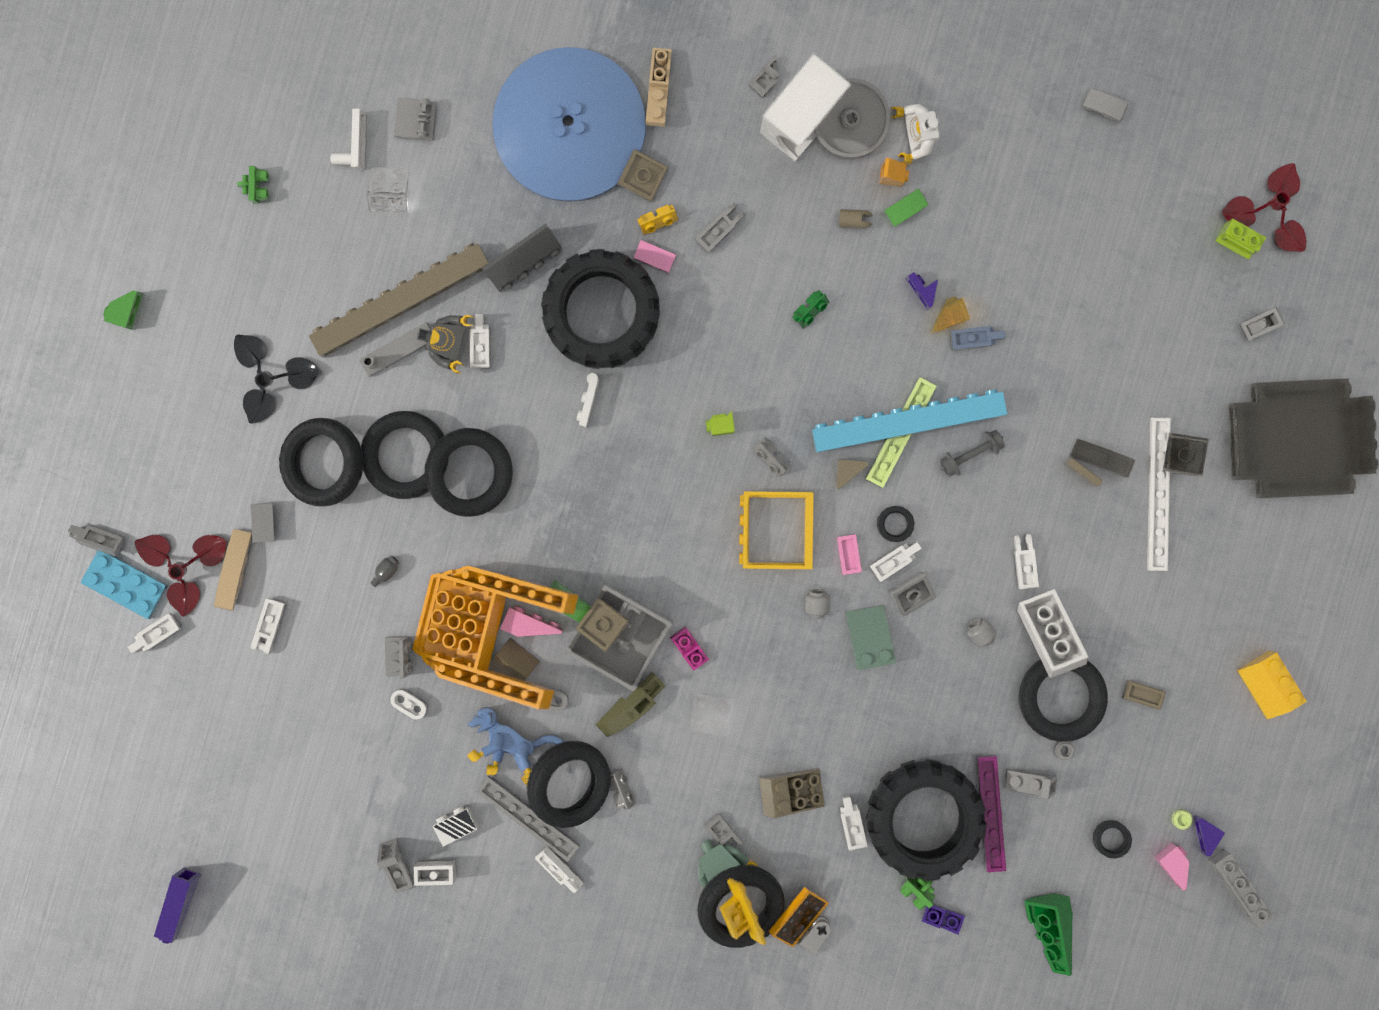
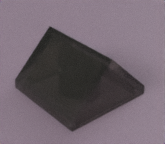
(1185, 455)

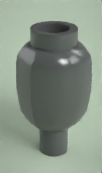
(385, 570)

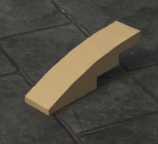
(232, 570)

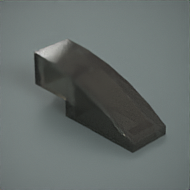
(1102, 458)

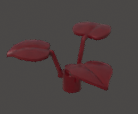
(1285, 184)
(181, 595)

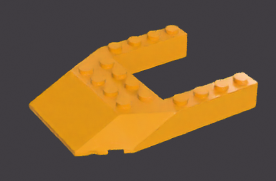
(462, 625)

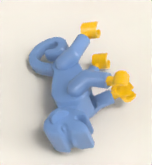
(507, 740)

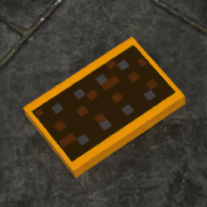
(798, 917)

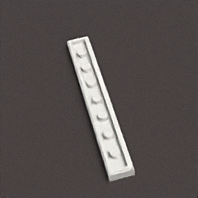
(1158, 496)

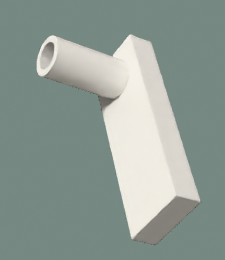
(358, 143)

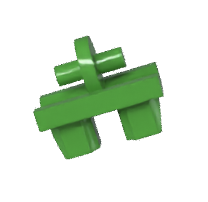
(255, 176)
(921, 889)

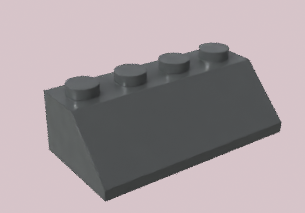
(522, 258)

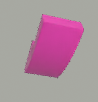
(689, 648)

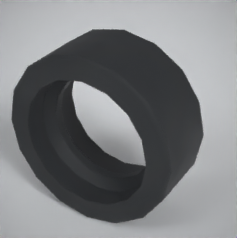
(895, 538)
(1123, 849)

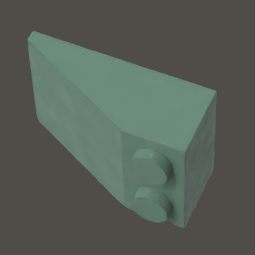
(870, 637)

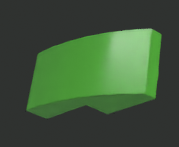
(906, 207)

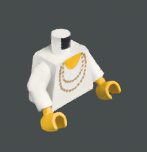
(921, 129)

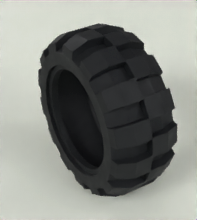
(591, 265)
(951, 855)

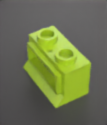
(1240, 238)
(720, 424)

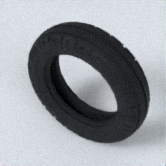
(371, 444)
(290, 462)
(502, 472)
(1063, 732)
(588, 804)
(719, 887)

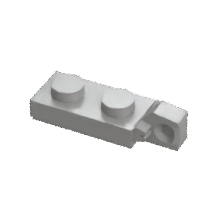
(97, 539)

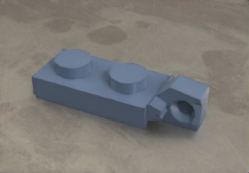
(975, 337)

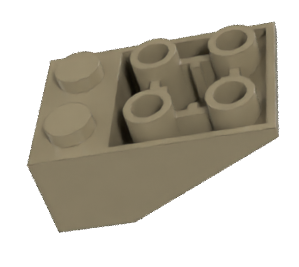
(791, 792)

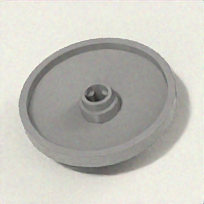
(855, 121)

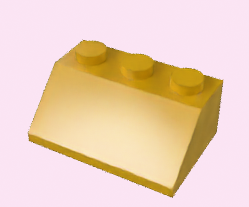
(1271, 685)

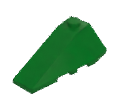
(1053, 922)

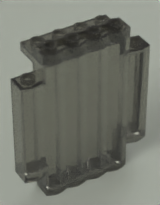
(1303, 438)

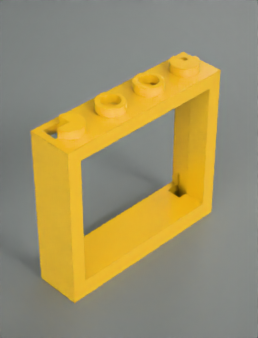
(808, 530)

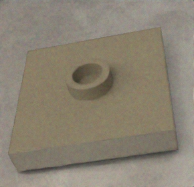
(642, 175)
(602, 624)

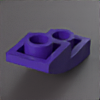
(943, 918)

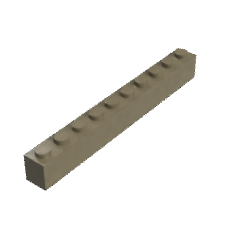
(399, 300)

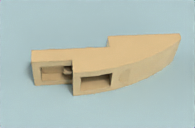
(658, 87)

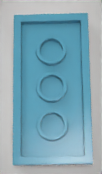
(124, 584)

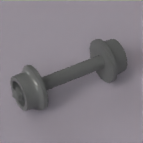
(994, 441)

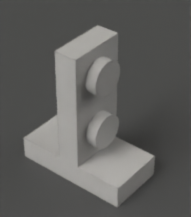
(1031, 783)
(394, 866)

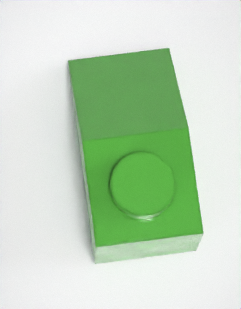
(123, 310)

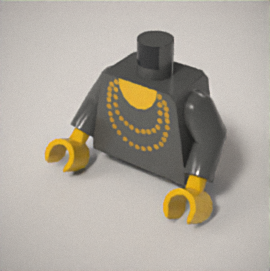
(445, 340)

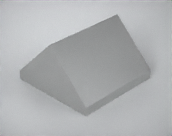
(912, 593)

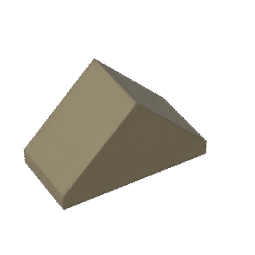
(847, 470)

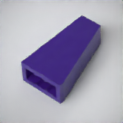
(176, 905)

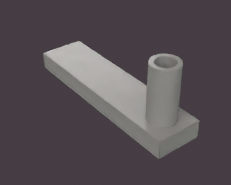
(393, 351)

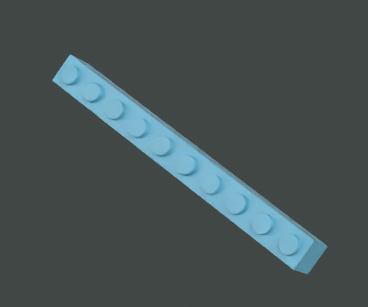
(909, 421)

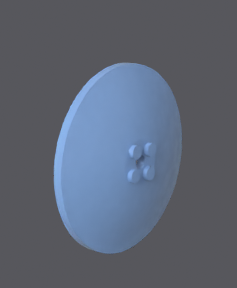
(573, 159)

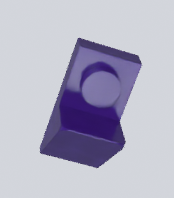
(926, 294)

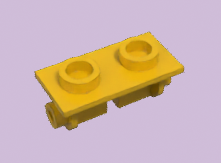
(665, 216)

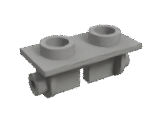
(776, 464)
(624, 798)

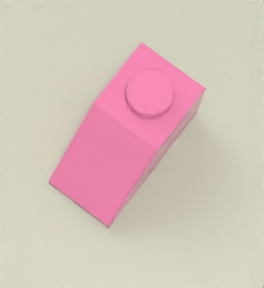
(1175, 864)

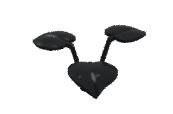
(257, 404)

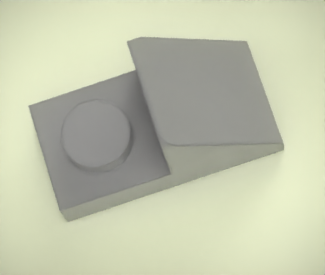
(1262, 323)

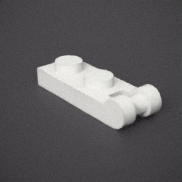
(588, 400)
(268, 625)

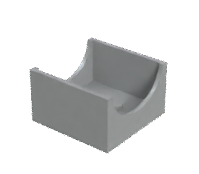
(622, 662)

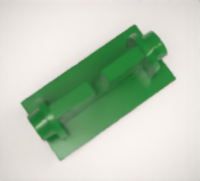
(817, 303)

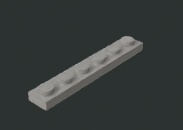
(526, 818)

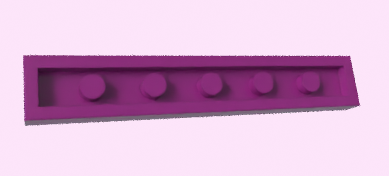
(990, 793)

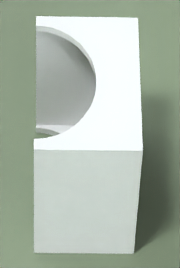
(802, 107)

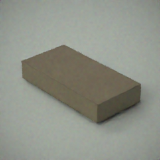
(1083, 472)
(1144, 695)

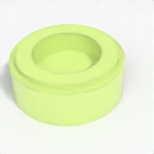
(1182, 819)

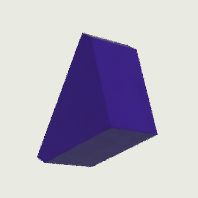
(1208, 835)

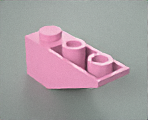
(523, 624)

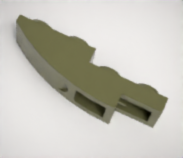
(628, 711)

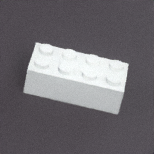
(1052, 633)

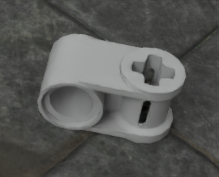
(813, 937)

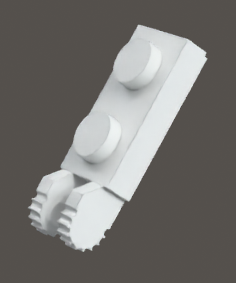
(1025, 563)

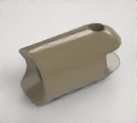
(853, 218)

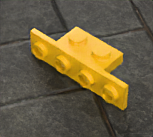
(740, 915)

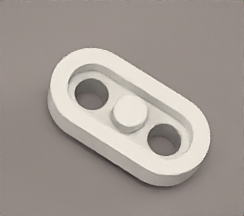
(407, 707)

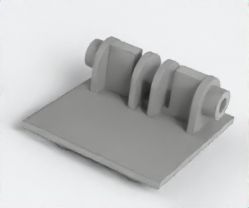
(415, 118)

